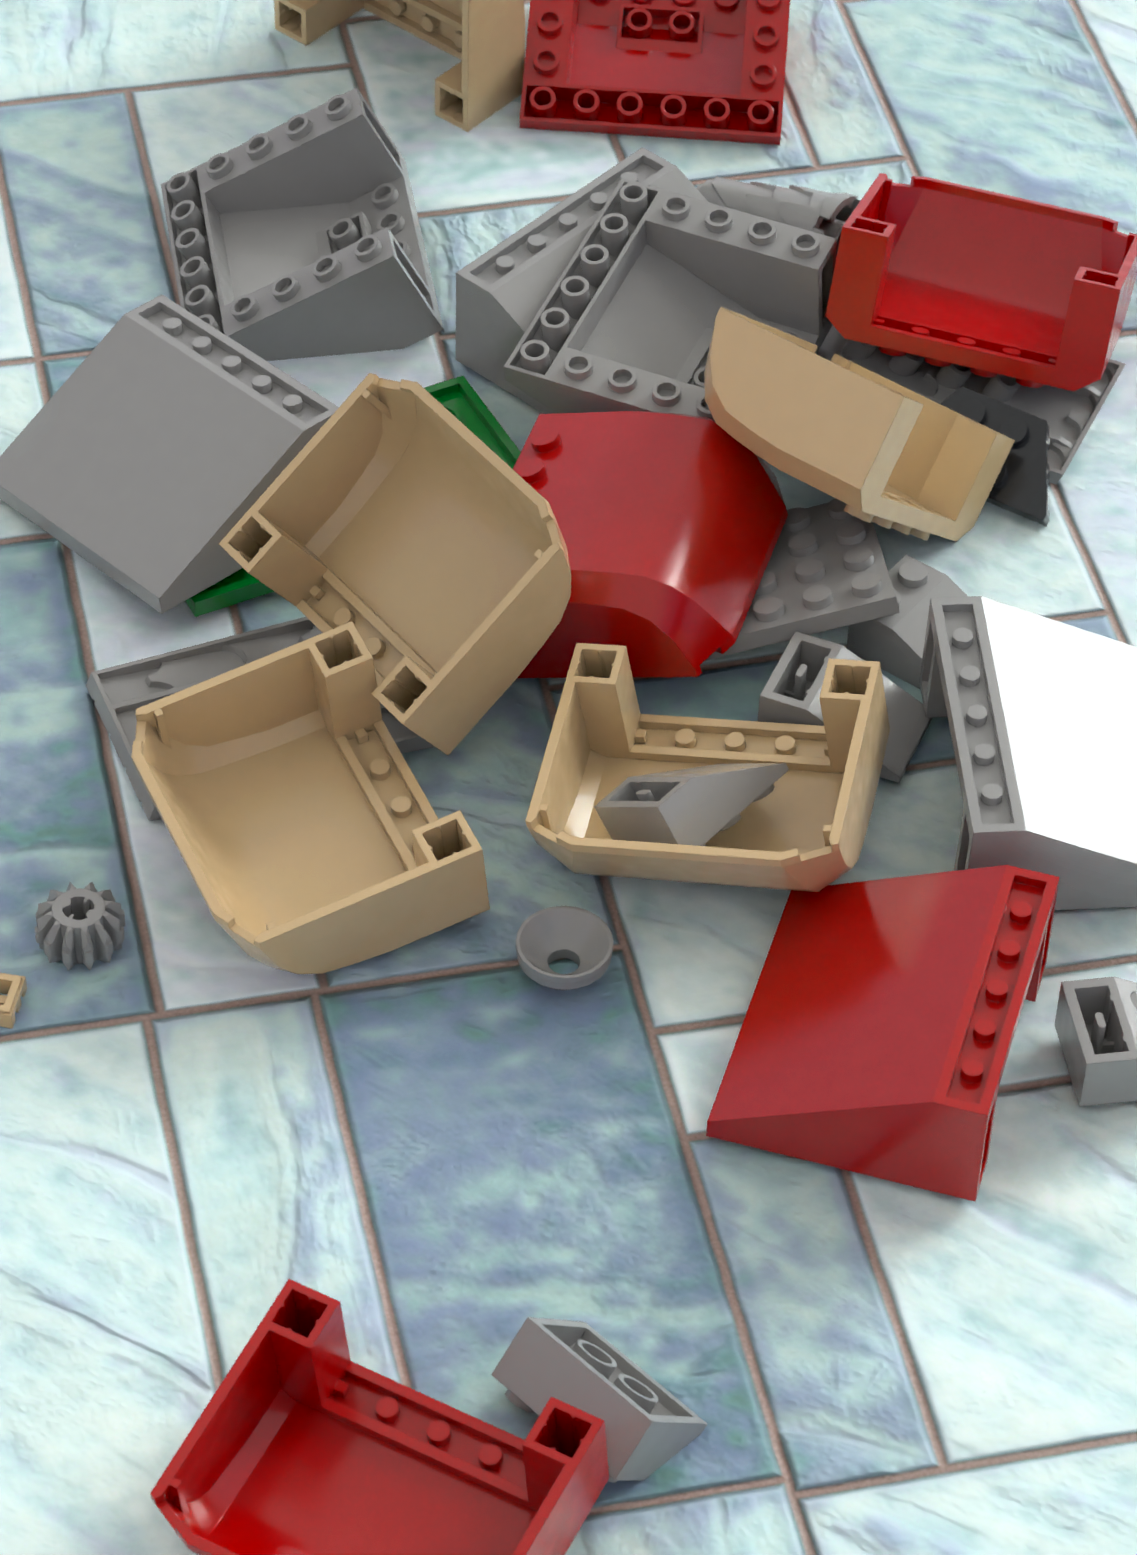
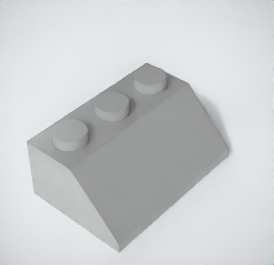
(586, 1371)

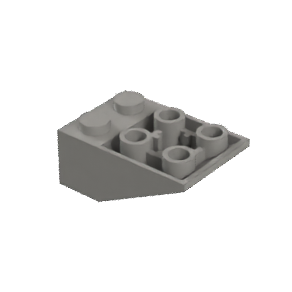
(795, 691)
(686, 803)
(1099, 1038)

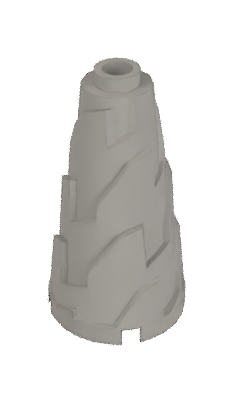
(794, 206)

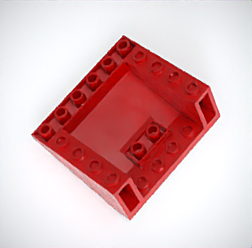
(657, 68)
(889, 1024)

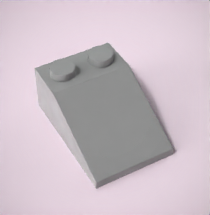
(900, 637)

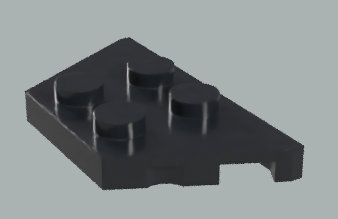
(1026, 471)

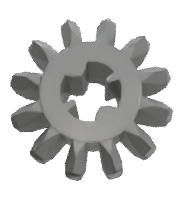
(80, 926)

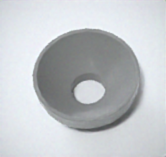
(564, 934)

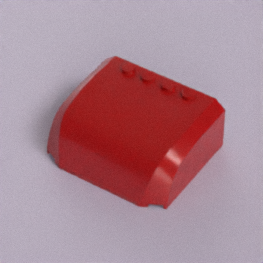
(983, 282)
(660, 534)
(347, 1462)

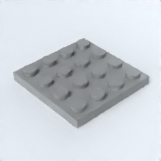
(818, 579)

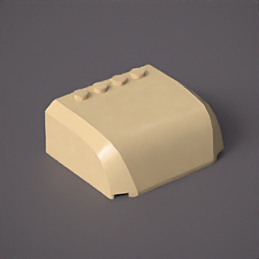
(479, 32)
(850, 431)
(420, 545)
(305, 810)
(789, 840)

